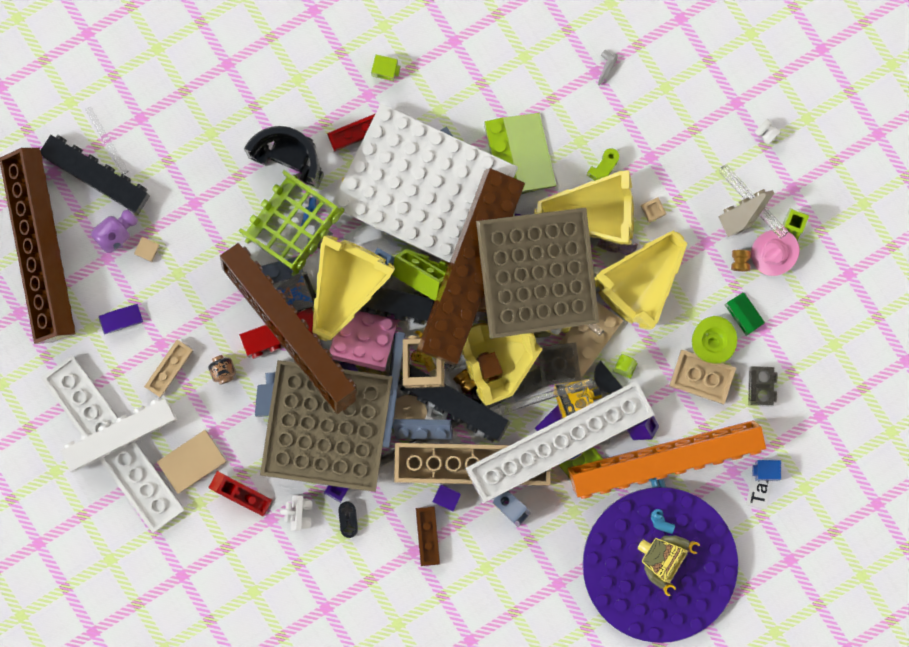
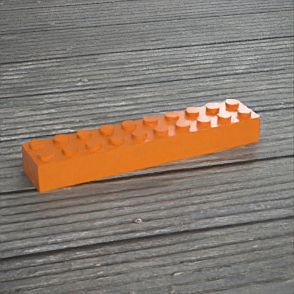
(667, 459)

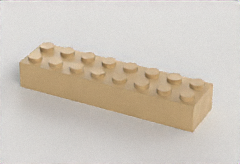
(445, 463)

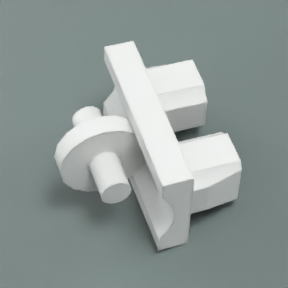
(295, 515)

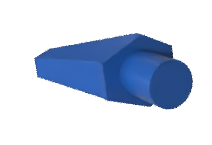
(312, 205)

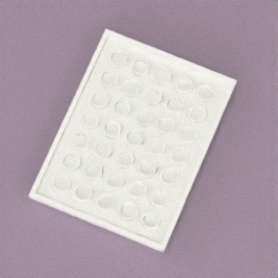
(415, 182)

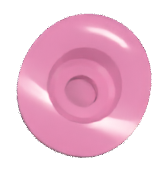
(775, 254)

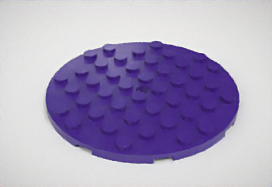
(617, 575)

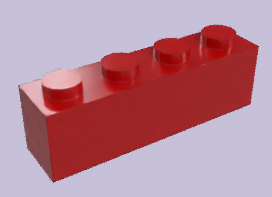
(262, 339)

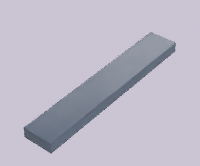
(394, 371)

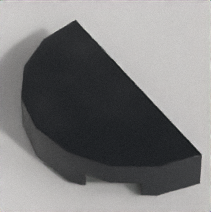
(605, 380)

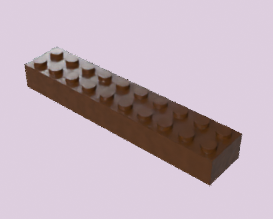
(37, 245)
(463, 281)
(288, 328)

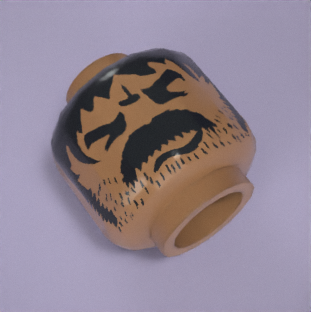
(222, 369)

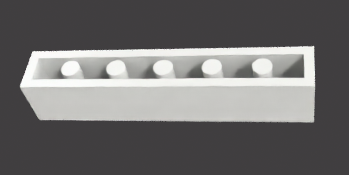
(118, 435)

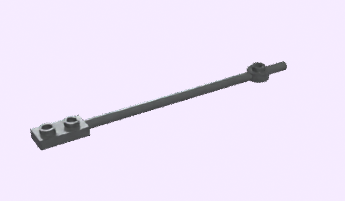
(530, 384)

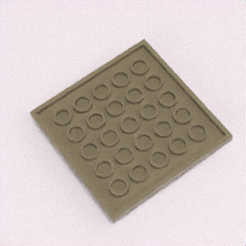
(537, 272)
(317, 445)

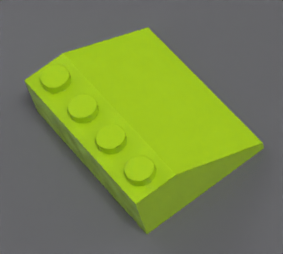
(522, 143)

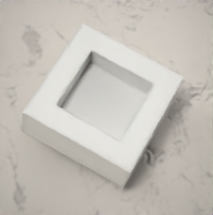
(434, 415)

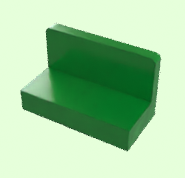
(744, 313)

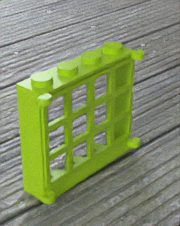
(270, 208)

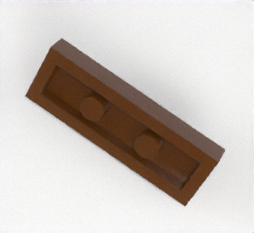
(427, 536)

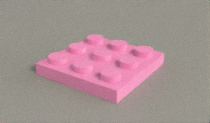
(365, 341)

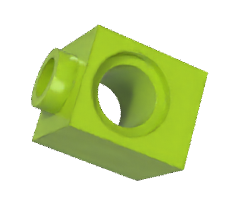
(385, 68)

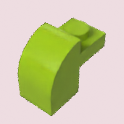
(795, 222)

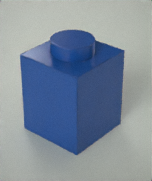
(767, 470)

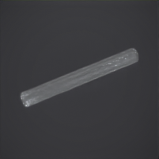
(745, 192)

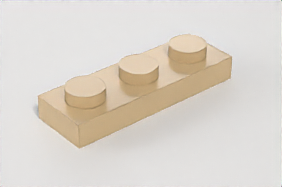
(168, 368)

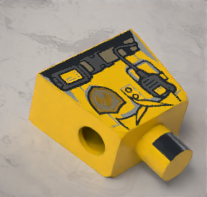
(576, 400)

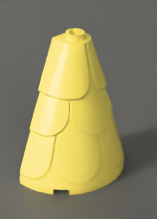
(607, 205)
(643, 280)
(345, 284)

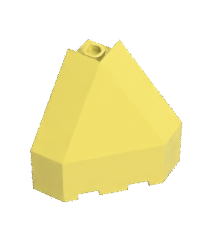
(515, 357)

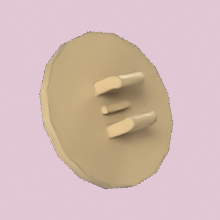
(409, 408)

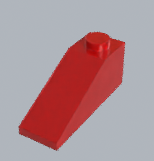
(240, 493)

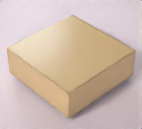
(653, 210)
(146, 249)

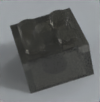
(559, 364)

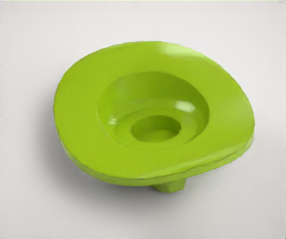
(714, 340)

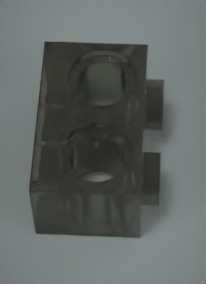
(756, 386)

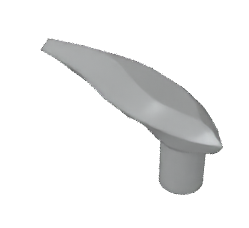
(611, 60)

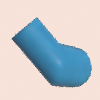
(659, 522)

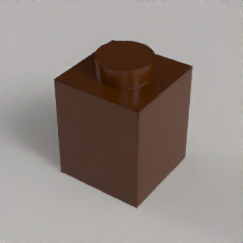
(489, 366)

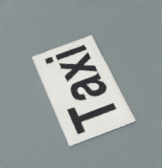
(759, 493)

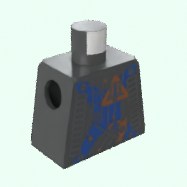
(298, 291)

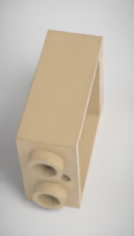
(419, 382)

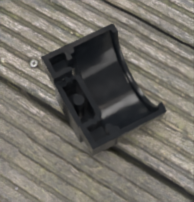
(289, 149)

